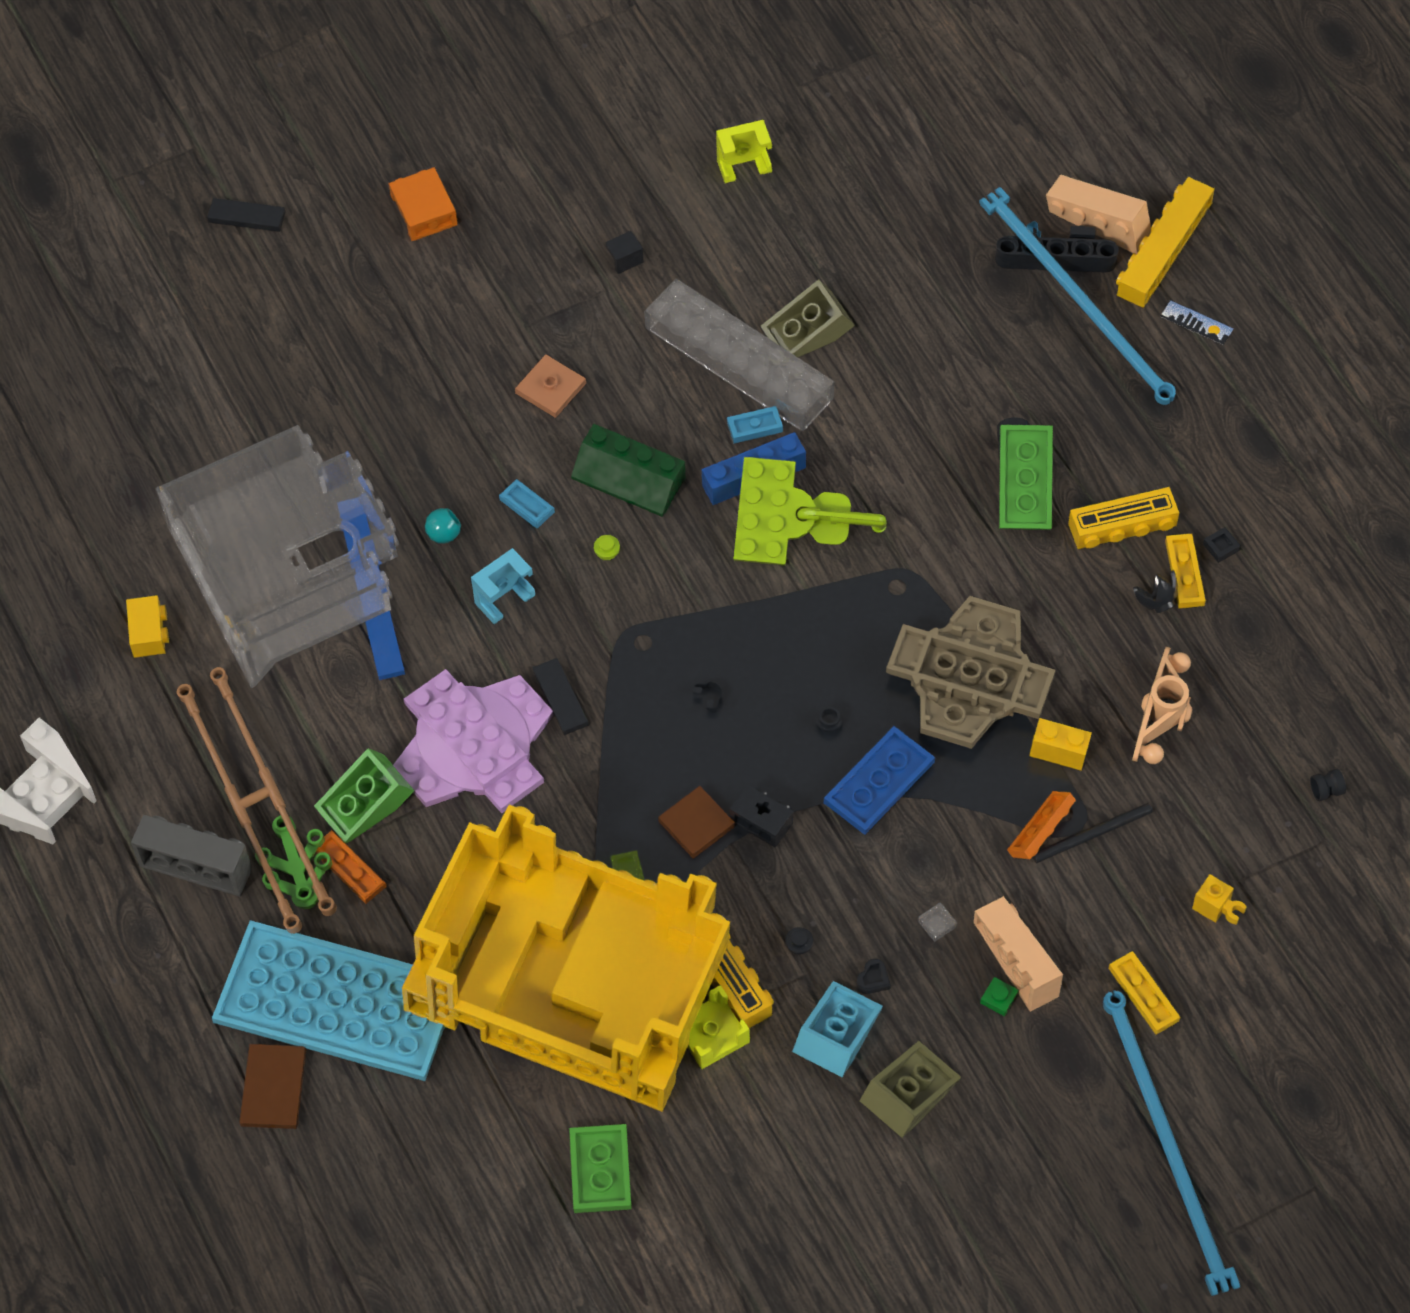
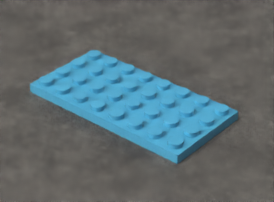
(326, 1001)

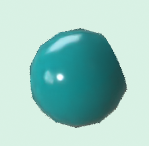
(442, 525)

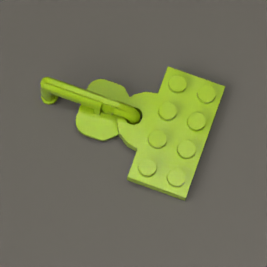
(770, 509)

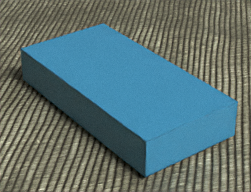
(526, 503)

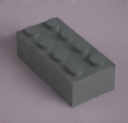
(192, 854)

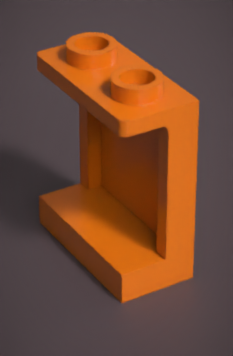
(423, 203)

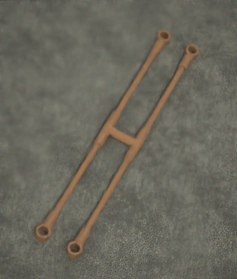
(239, 804)

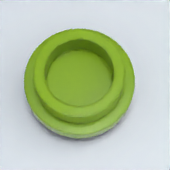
(606, 547)

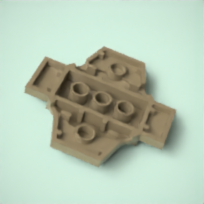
(970, 672)

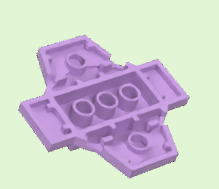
(473, 740)

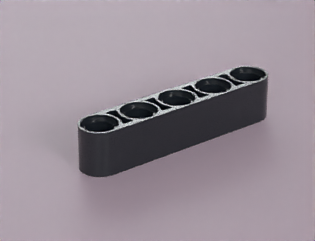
(1070, 253)

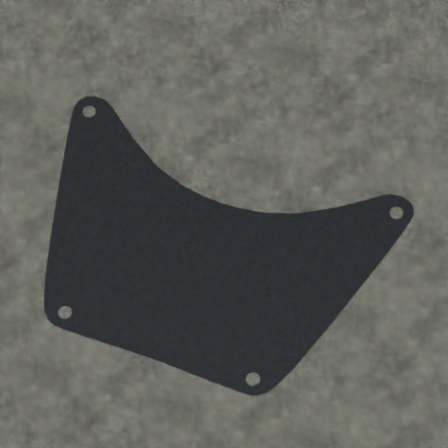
(776, 672)

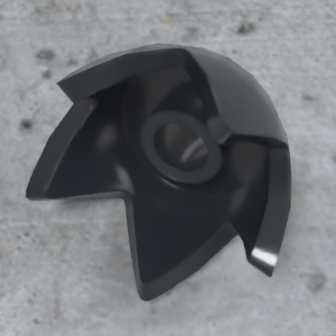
(1162, 595)

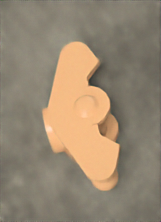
(1161, 713)

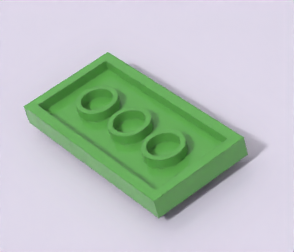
(1025, 477)

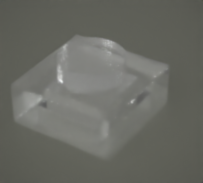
(937, 921)

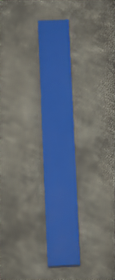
(379, 628)

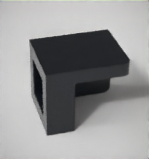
(625, 251)

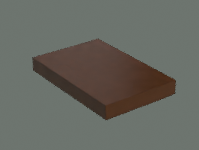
(273, 1086)

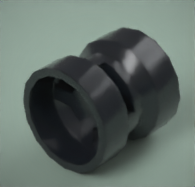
(1327, 785)

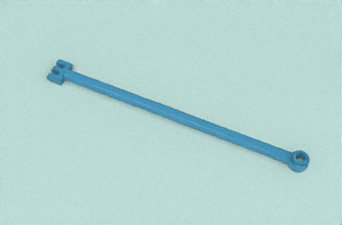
(999, 205)
(1218, 1271)

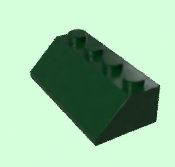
(628, 470)

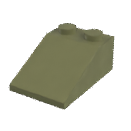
(808, 321)
(909, 1088)

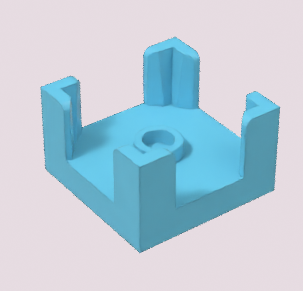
(498, 579)

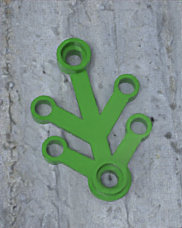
(295, 865)

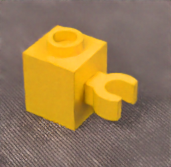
(1215, 899)

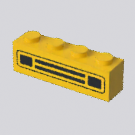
(1123, 518)
(742, 988)

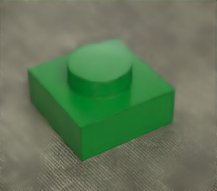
(999, 996)

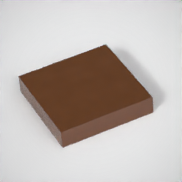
(696, 822)

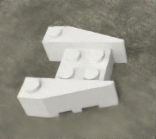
(45, 787)

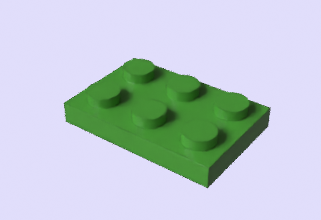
(600, 1168)

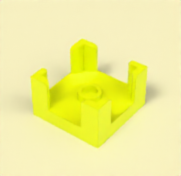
(742, 145)
(716, 1030)

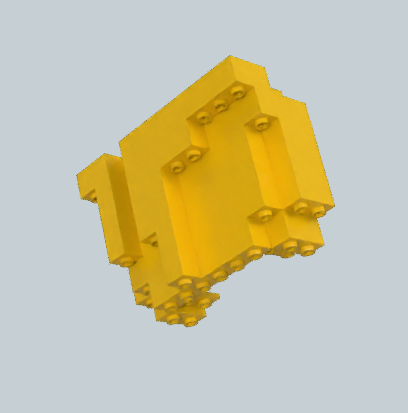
(567, 958)

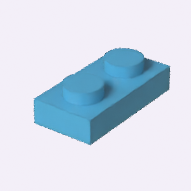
(755, 424)

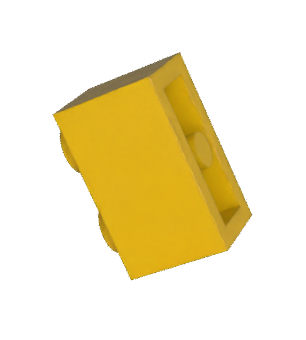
(146, 626)
(1060, 744)

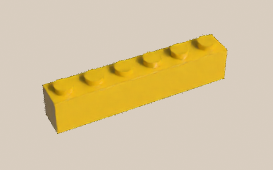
(1165, 242)

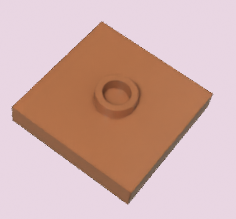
(550, 386)

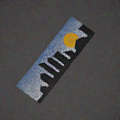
(1196, 322)

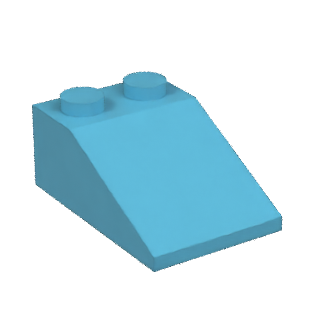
(836, 1029)

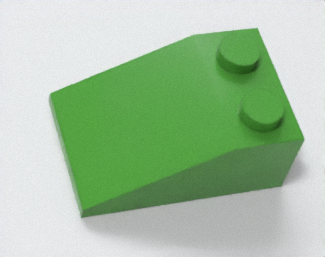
(363, 795)

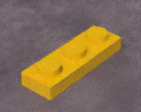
(1185, 564)
(1144, 992)

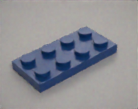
(879, 780)

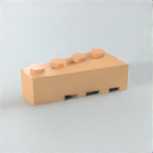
(1112, 213)
(1019, 953)

